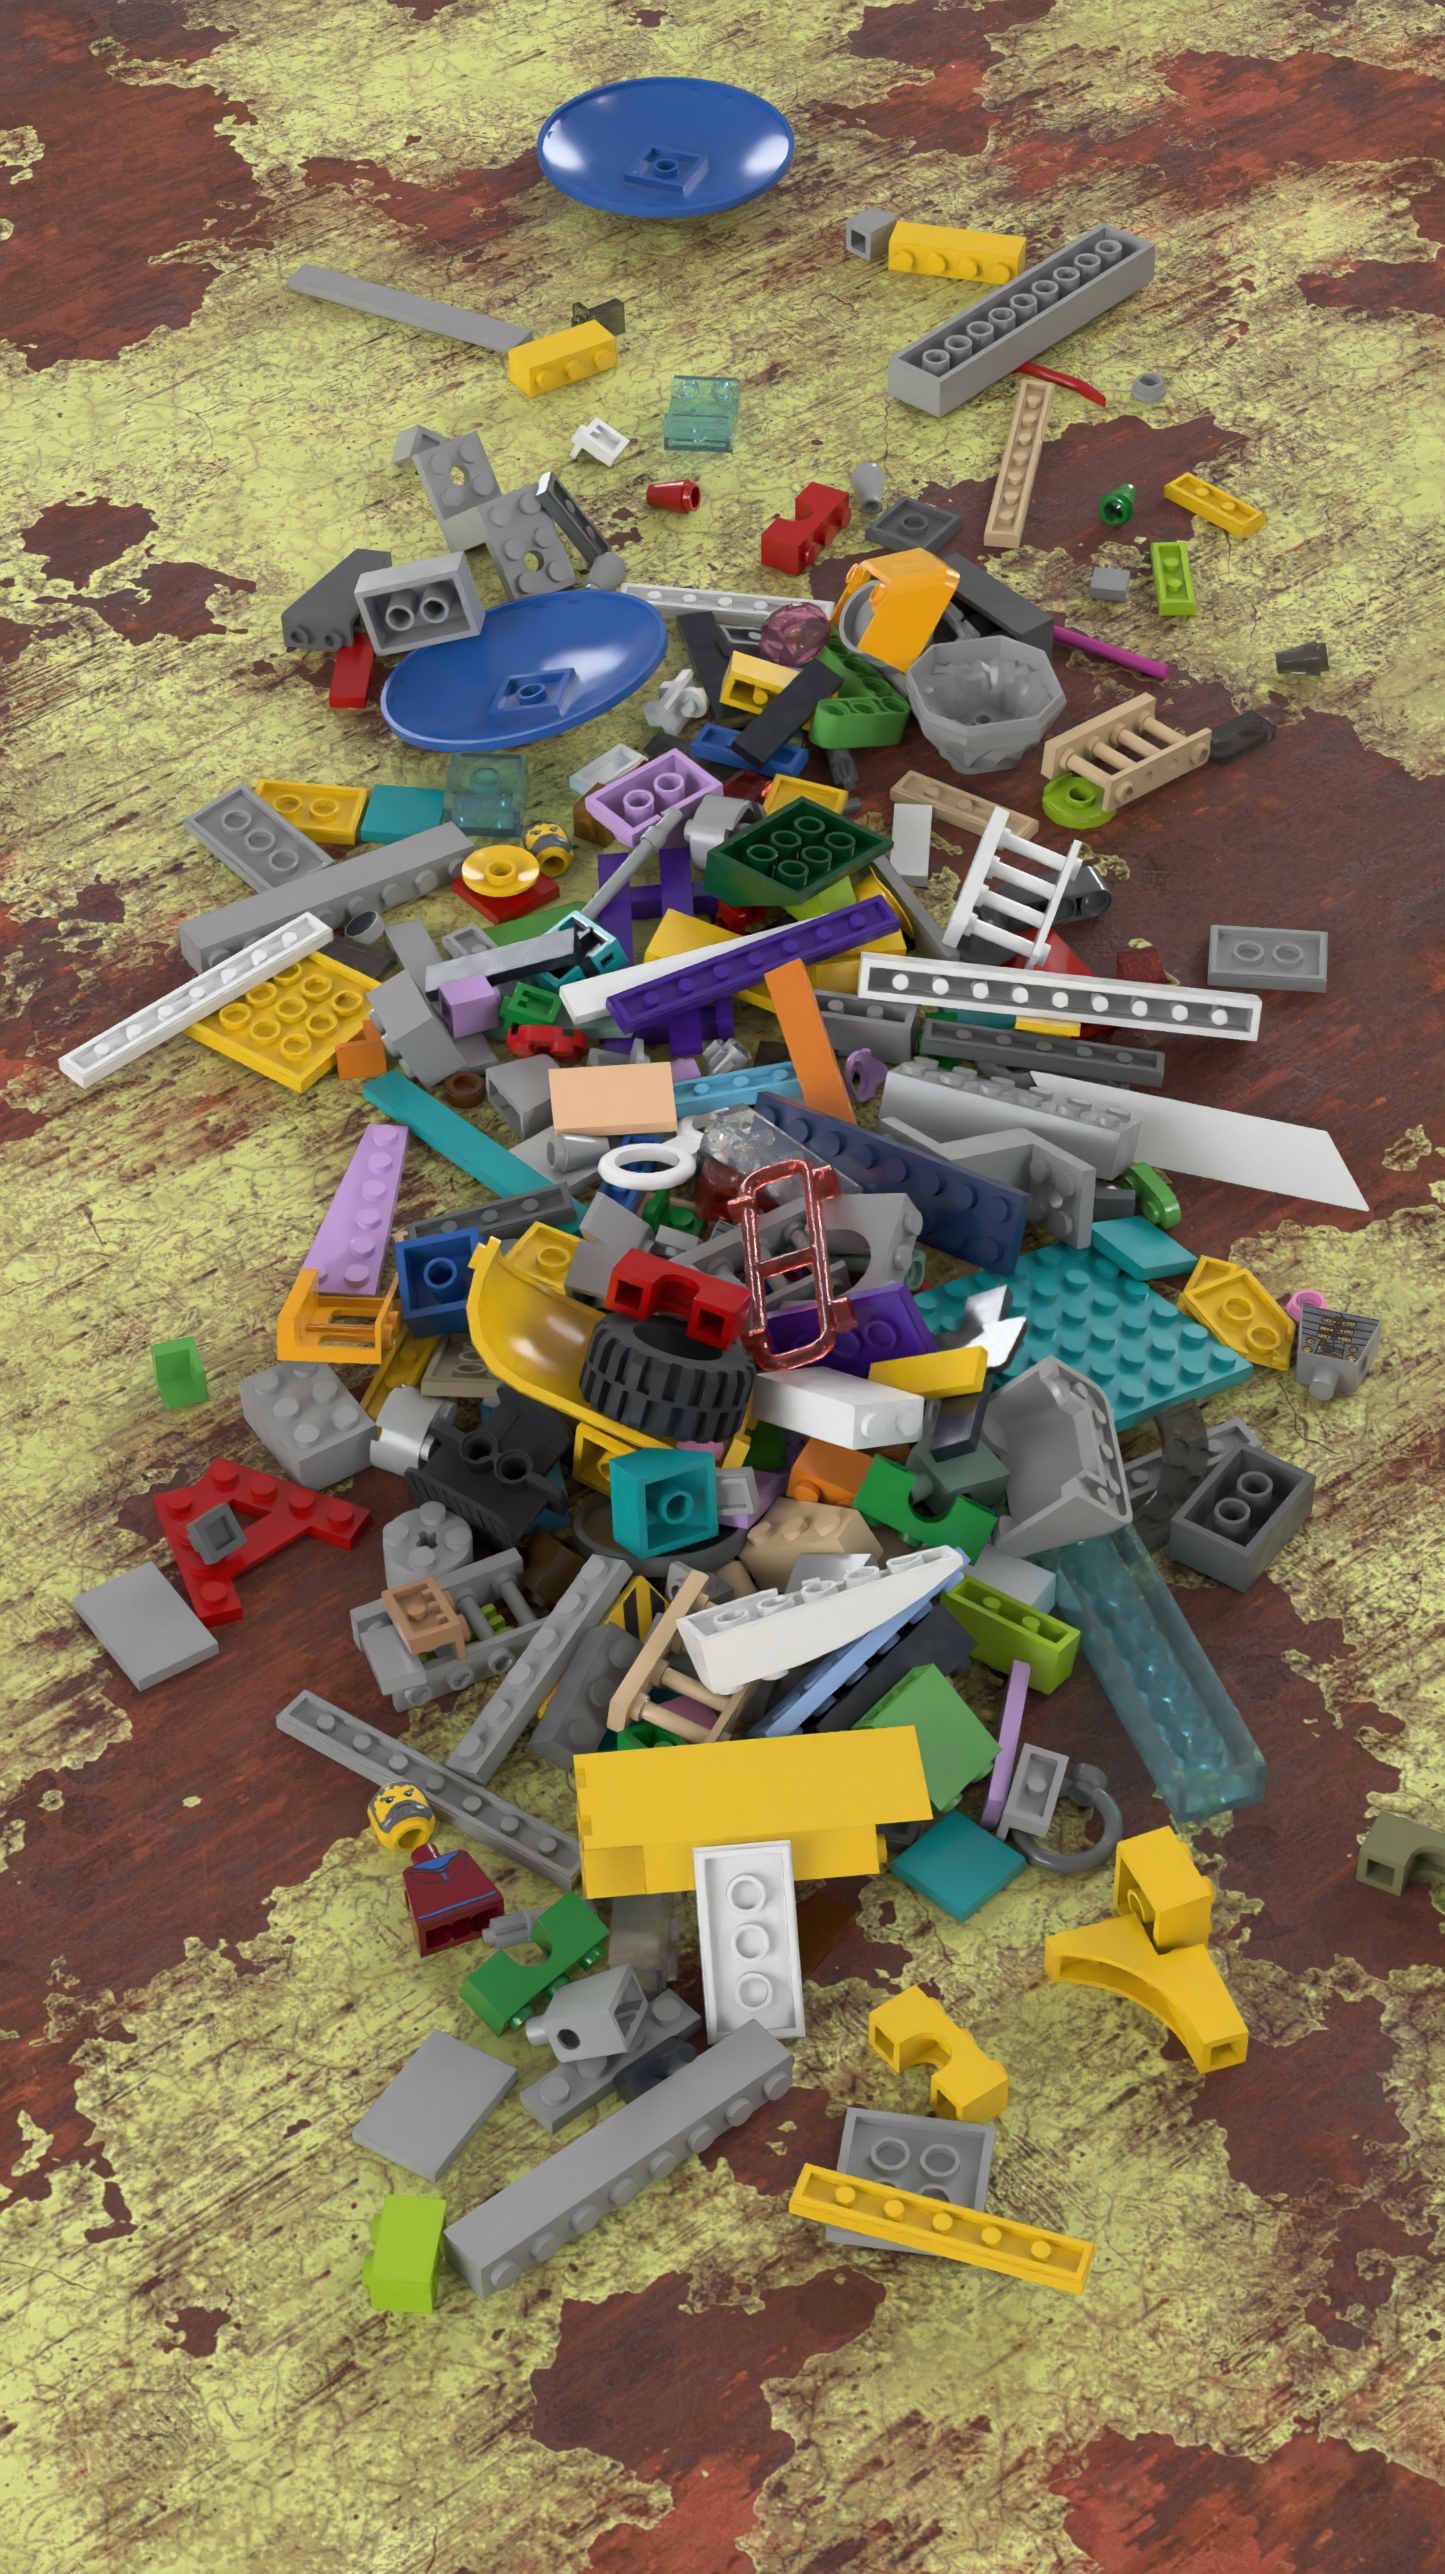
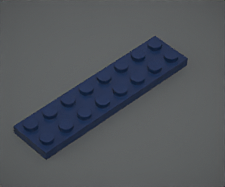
(958, 1207)

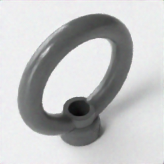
(1084, 1788)

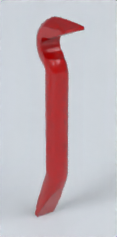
(1062, 380)

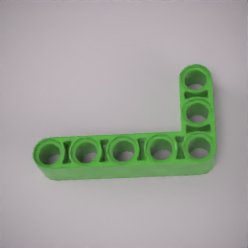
(866, 707)

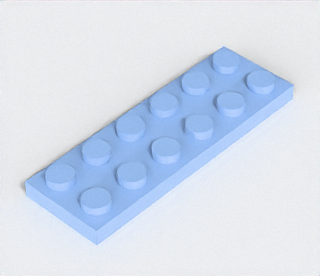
(842, 1666)

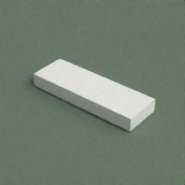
(911, 842)

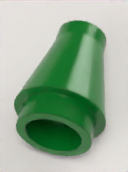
(1118, 505)

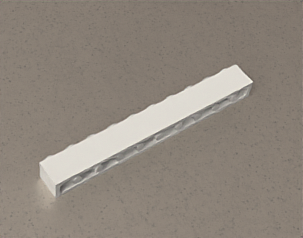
(1059, 996)

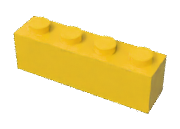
(956, 253)

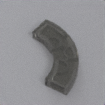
(1182, 1472)

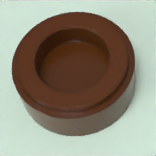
(465, 1090)

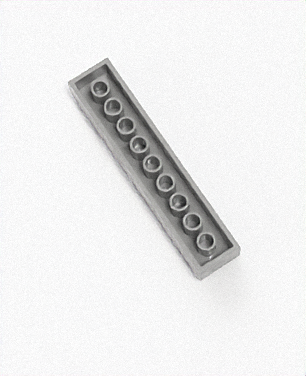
(1020, 320)

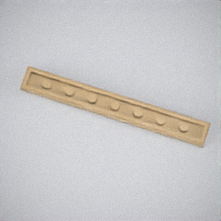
(1019, 464)

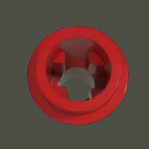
(676, 496)

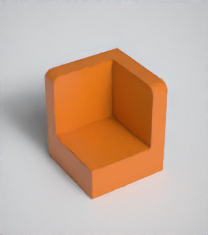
(363, 1056)

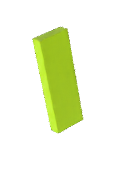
(1172, 579)

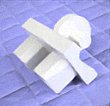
(677, 704)

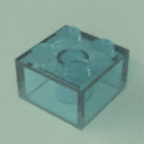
(487, 794)

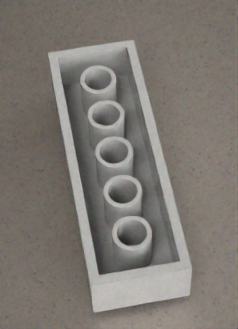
(969, 1106)

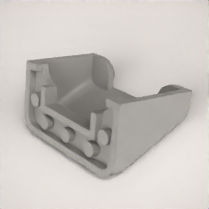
(1062, 1460)

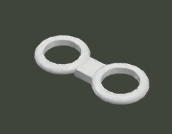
(676, 1152)

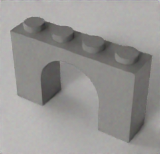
(873, 1226)

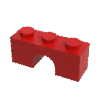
(818, 518)
(651, 1284)

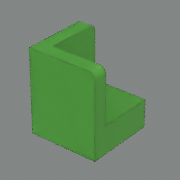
(179, 1373)

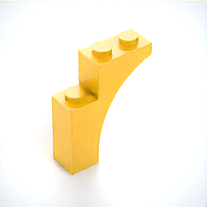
(1174, 1986)

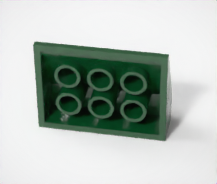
(790, 856)

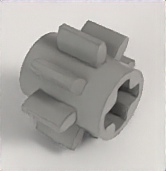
(725, 1057)

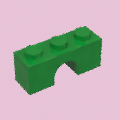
(884, 1499)
(508, 1992)

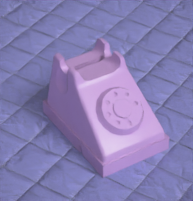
(648, 793)

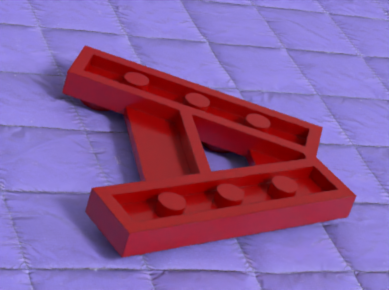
(284, 1515)

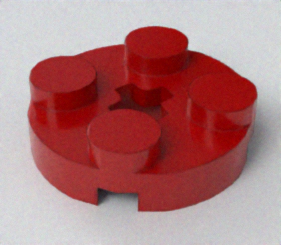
(548, 1040)

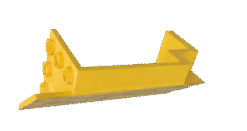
(818, 1790)

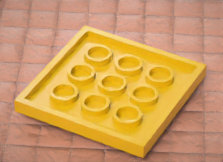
(292, 1021)

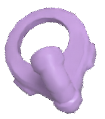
(871, 1074)

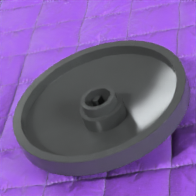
(595, 1536)

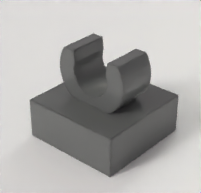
(215, 1534)

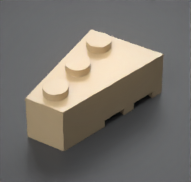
(798, 1529)

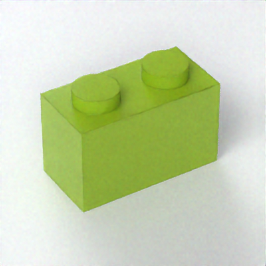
(406, 2254)

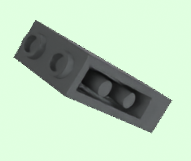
(328, 610)

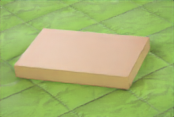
(613, 1099)

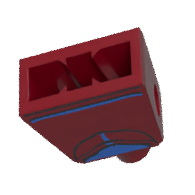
(448, 1899)

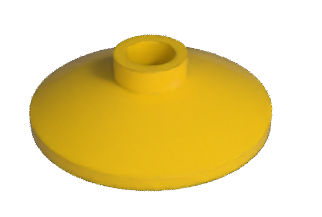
(500, 870)

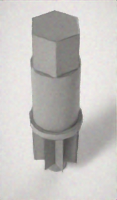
(516, 1927)

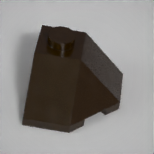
(551, 1568)

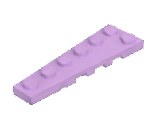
(359, 1222)

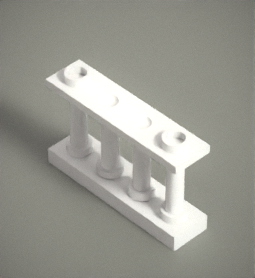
(977, 894)

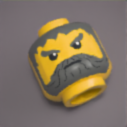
(550, 847)
(401, 1816)

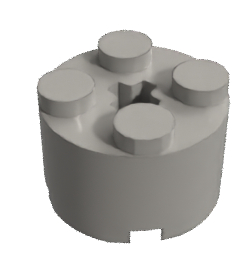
(717, 821)
(406, 1429)
(425, 1544)

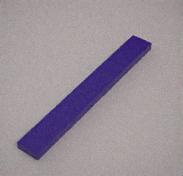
(748, 964)

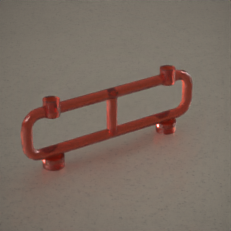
(833, 1313)

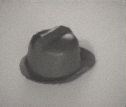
(981, 951)

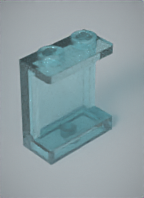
(702, 414)

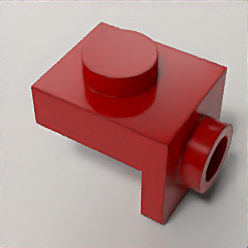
(736, 918)

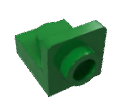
(530, 1007)
(660, 1212)

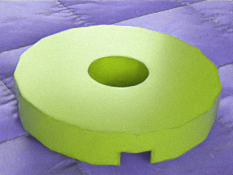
(1064, 810)

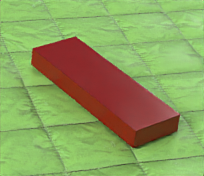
(353, 674)

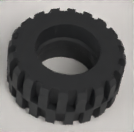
(666, 1381)

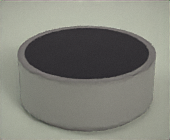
(365, 927)

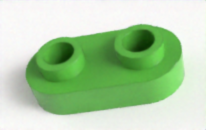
(1152, 1196)

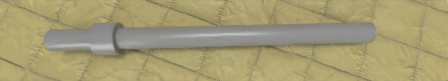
(651, 841)

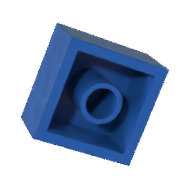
(436, 1281)

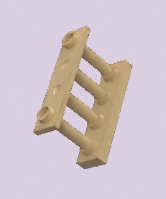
(1123, 727)
(653, 1669)

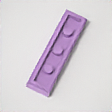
(1007, 1738)

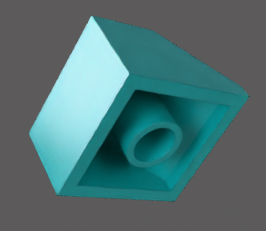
(663, 1499)

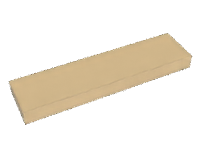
(957, 805)

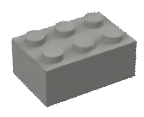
(419, 604)
(308, 1422)

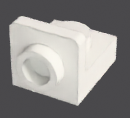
(599, 441)

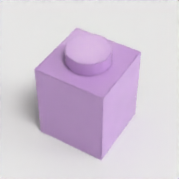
(469, 1005)

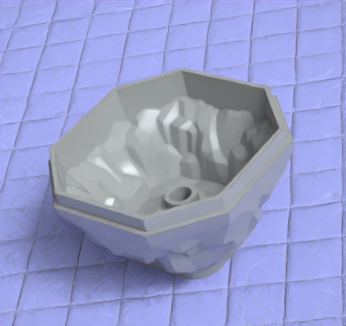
(984, 701)

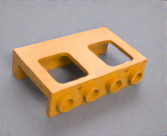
(307, 1318)

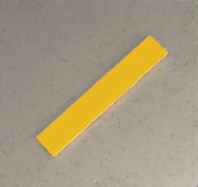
(943, 2228)

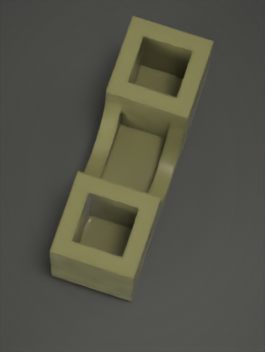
(1400, 1852)

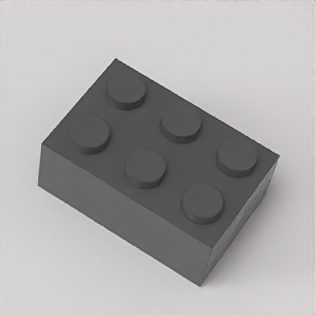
(1241, 1516)

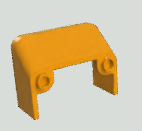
(904, 605)

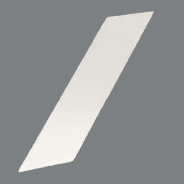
(1224, 1143)

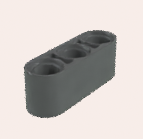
(1081, 899)

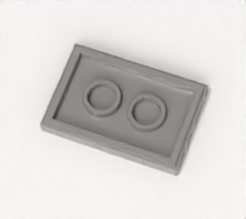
(1267, 958)
(145, 1626)
(435, 2105)

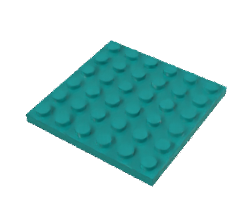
(1100, 1325)

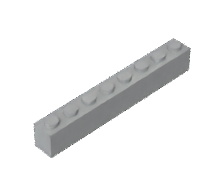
(332, 894)
(617, 2159)

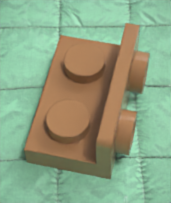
(426, 1617)

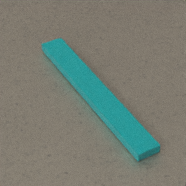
(460, 1141)

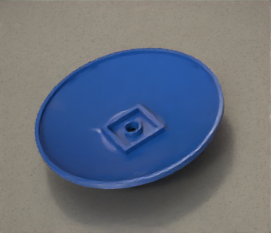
(665, 147)
(528, 673)

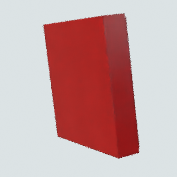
(511, 907)

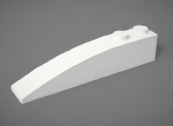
(777, 1632)

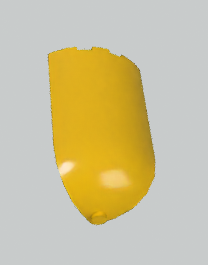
(540, 1343)

